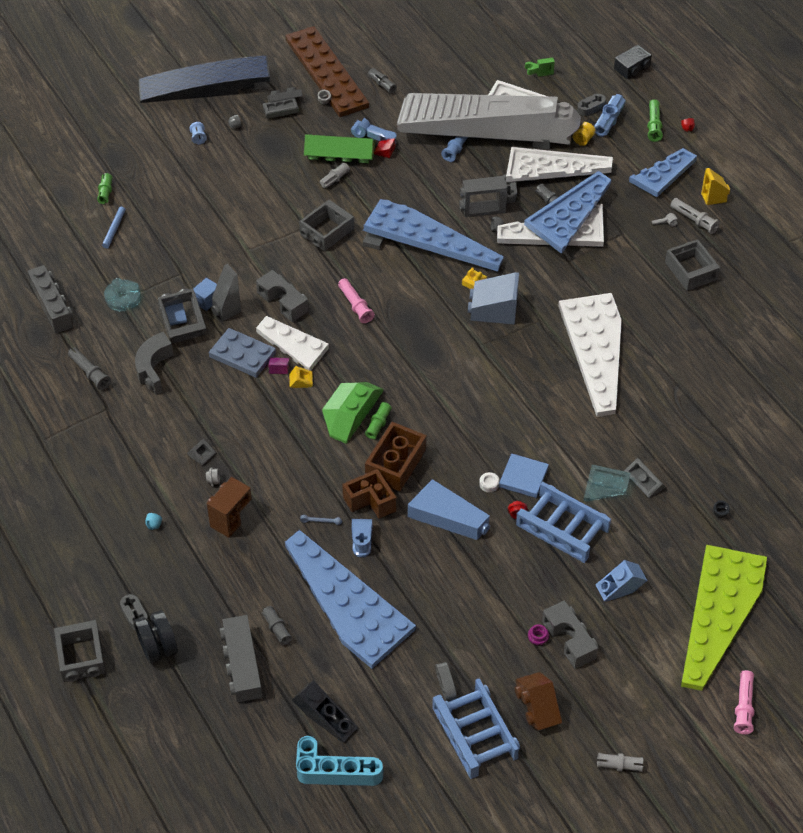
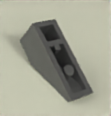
(226, 295)

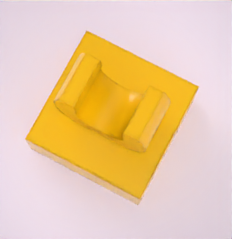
(472, 276)

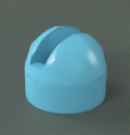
(153, 521)

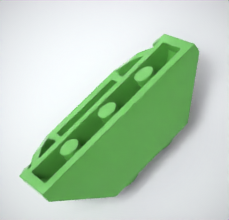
(349, 408)

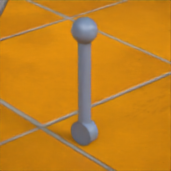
(304, 518)

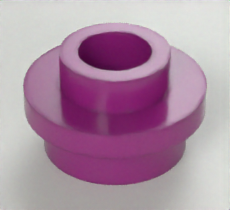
(538, 630)

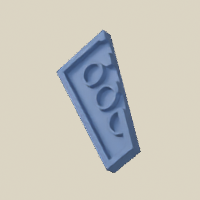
(663, 173)

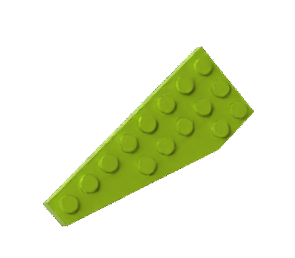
(725, 596)

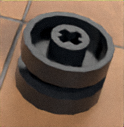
(158, 635)

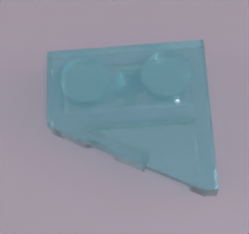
(605, 483)

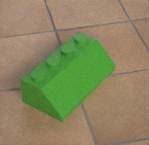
(339, 147)

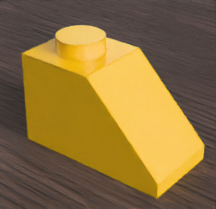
(714, 188)

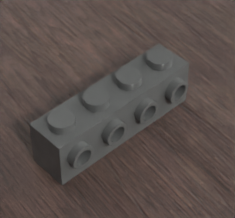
(49, 298)
(241, 658)

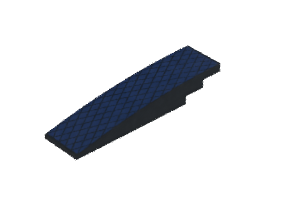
(205, 80)

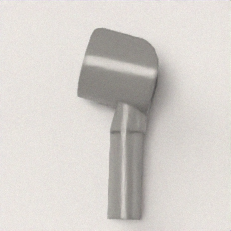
(670, 218)

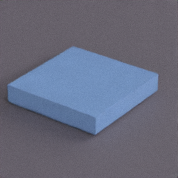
(523, 475)

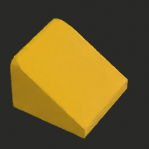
(300, 378)

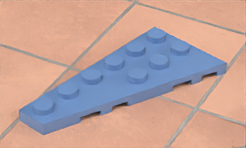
(566, 214)

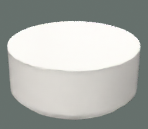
(489, 482)

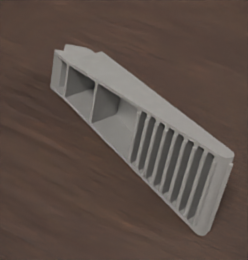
(489, 117)

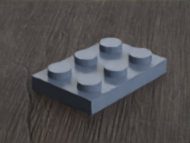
(242, 352)

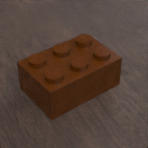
(397, 454)

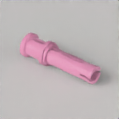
(359, 305)
(744, 710)

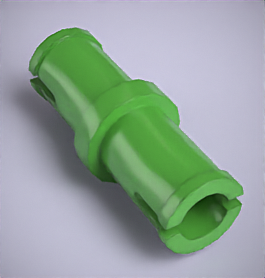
(104, 188)
(378, 420)

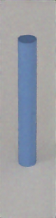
(106, 243)

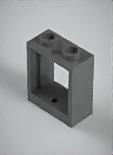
(483, 186)
(336, 214)
(695, 278)
(185, 332)
(78, 633)

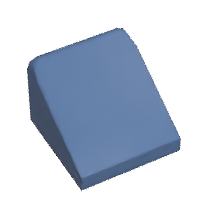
(176, 314)

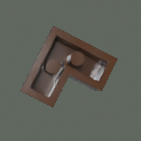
(370, 490)
(226, 506)
(541, 700)

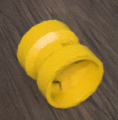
(584, 133)

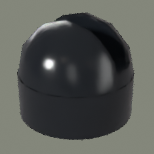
(721, 505)

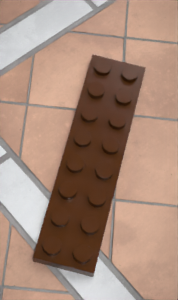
(327, 71)

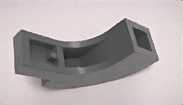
(148, 356)

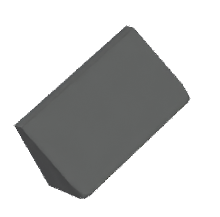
(644, 478)

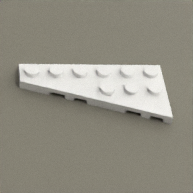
(543, 164)
(588, 234)

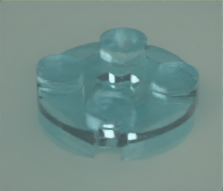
(119, 287)

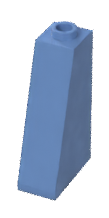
(448, 511)

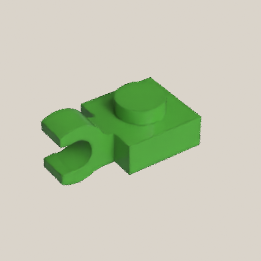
(542, 68)

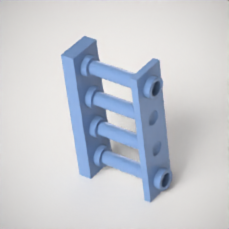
(558, 538)
(463, 744)

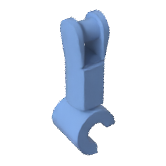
(361, 128)

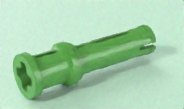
(654, 125)

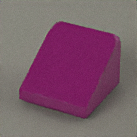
(278, 365)

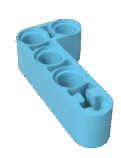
(339, 764)

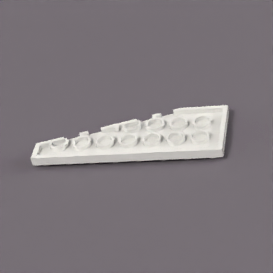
(595, 338)

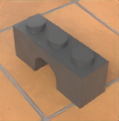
(273, 286)
(563, 620)

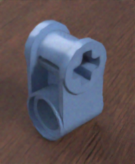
(361, 536)

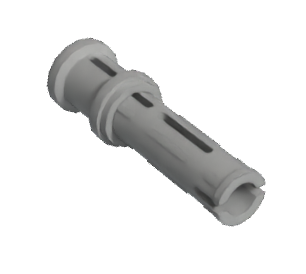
(701, 220)

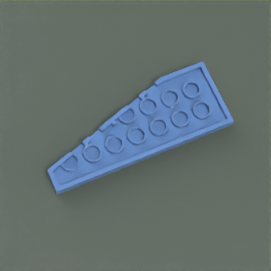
(421, 231)
(355, 611)

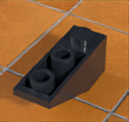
(324, 711)

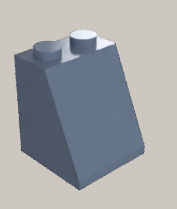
(494, 299)

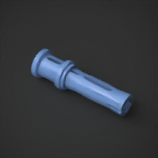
(453, 148)

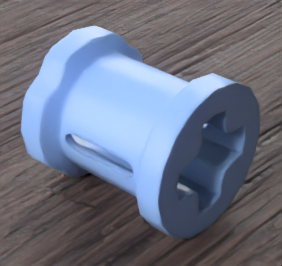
(195, 134)

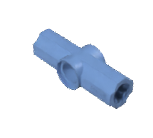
(609, 115)

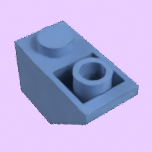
(621, 581)

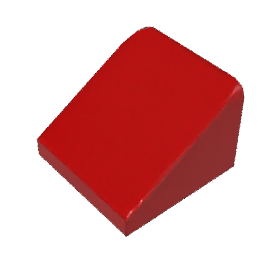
(385, 148)

